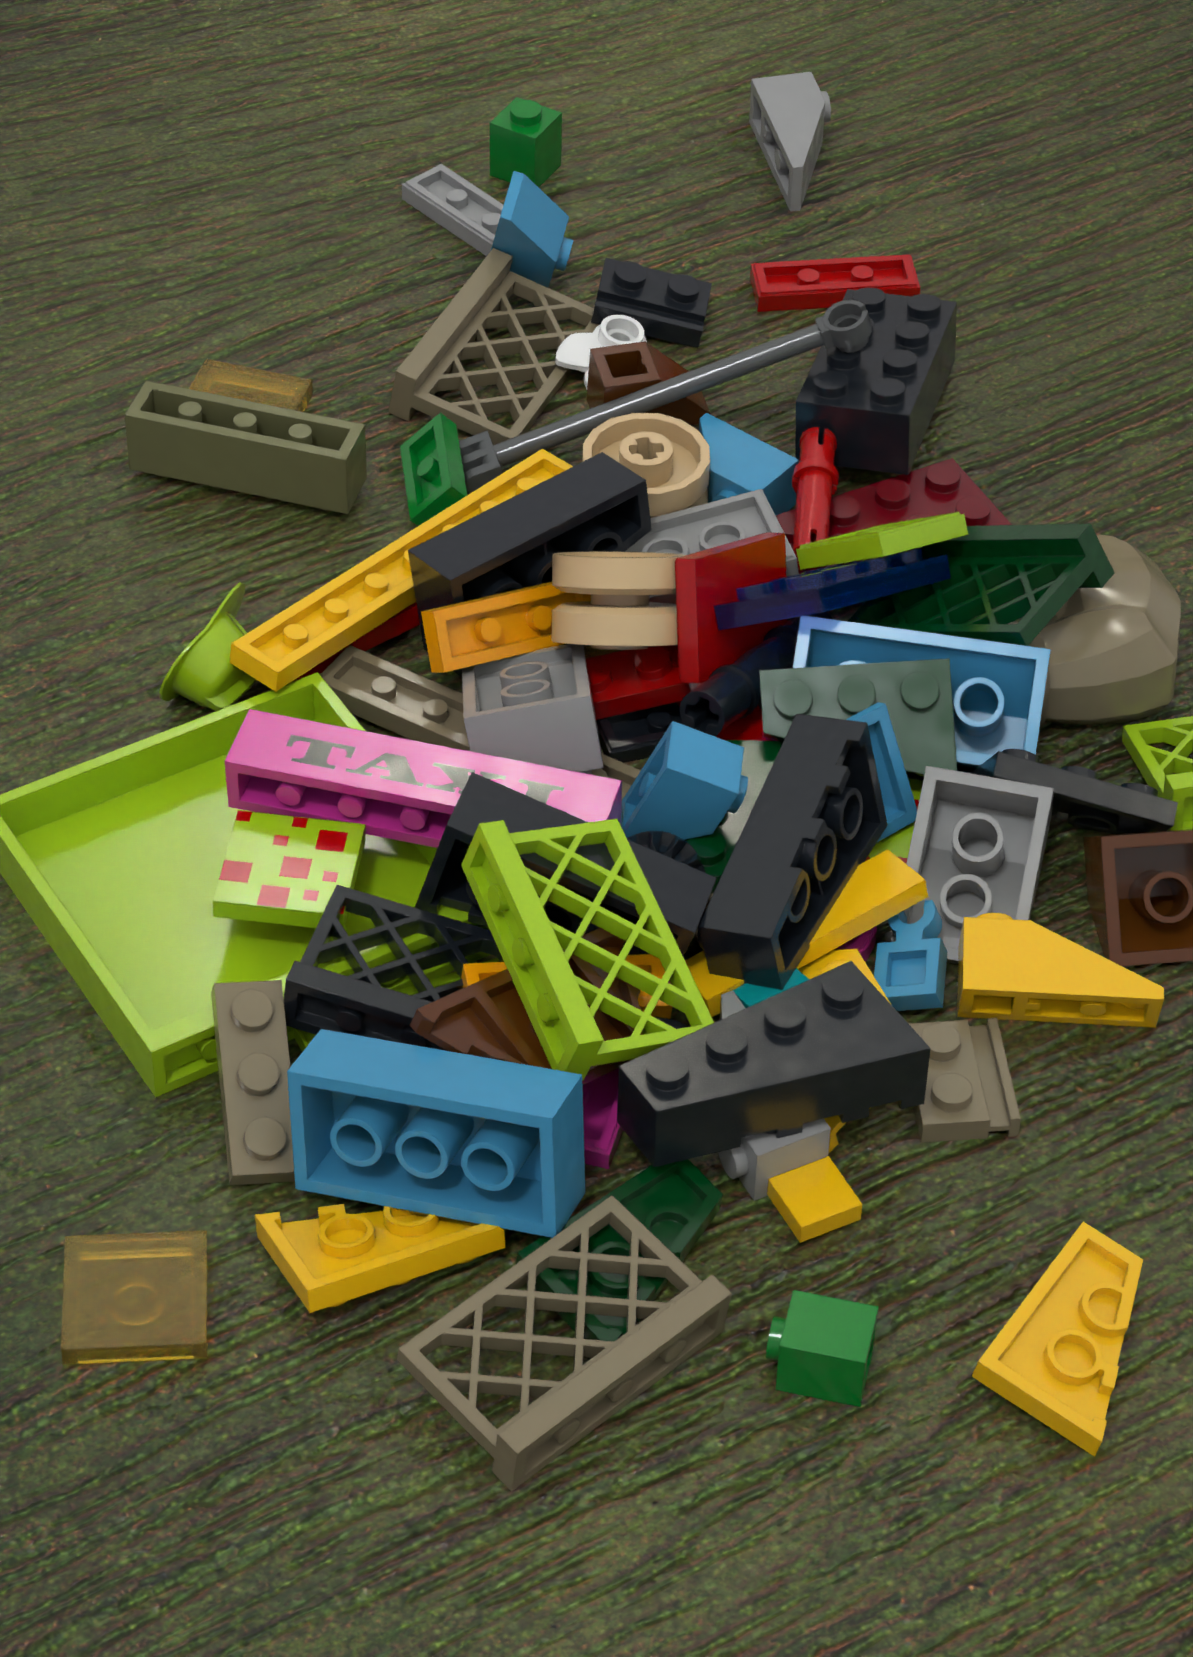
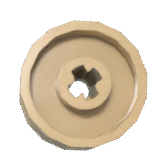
(660, 450)
(619, 604)

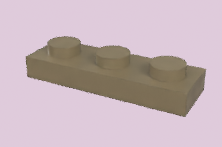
(254, 1080)

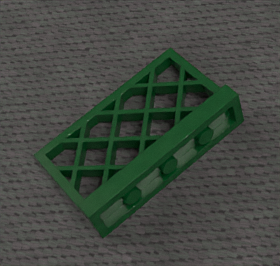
(990, 570)

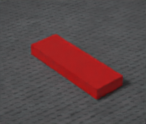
(825, 281)

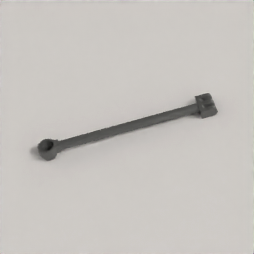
(842, 326)

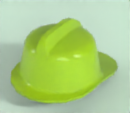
(203, 667)

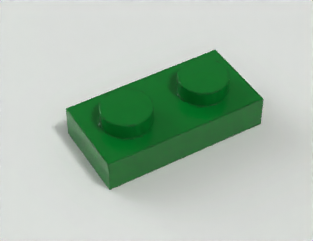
(433, 469)

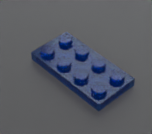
(831, 588)

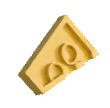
(365, 1252)

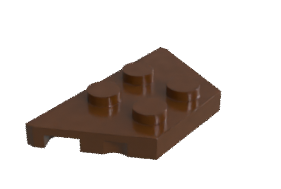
(493, 1023)

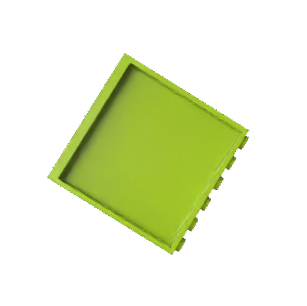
(125, 873)

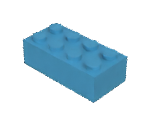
(437, 1132)

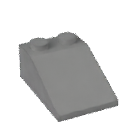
(534, 709)
(977, 848)

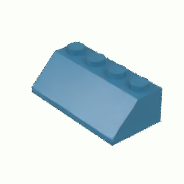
(993, 683)

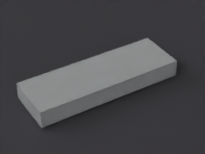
(455, 205)

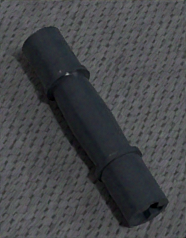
(735, 688)

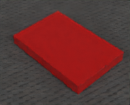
(711, 580)

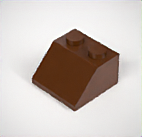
(1142, 895)

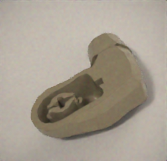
(1113, 645)

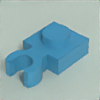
(915, 964)

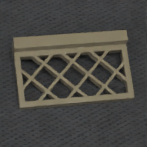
(460, 336)
(595, 1389)

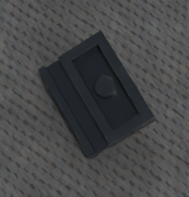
(662, 302)

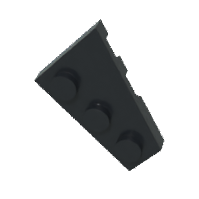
(1085, 799)

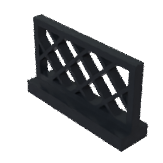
(358, 1002)

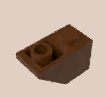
(632, 367)

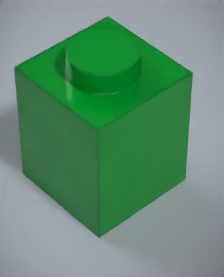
(525, 140)
(823, 1347)

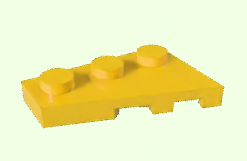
(1067, 1339)

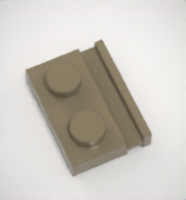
(966, 1083)

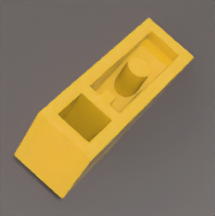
(1037, 975)

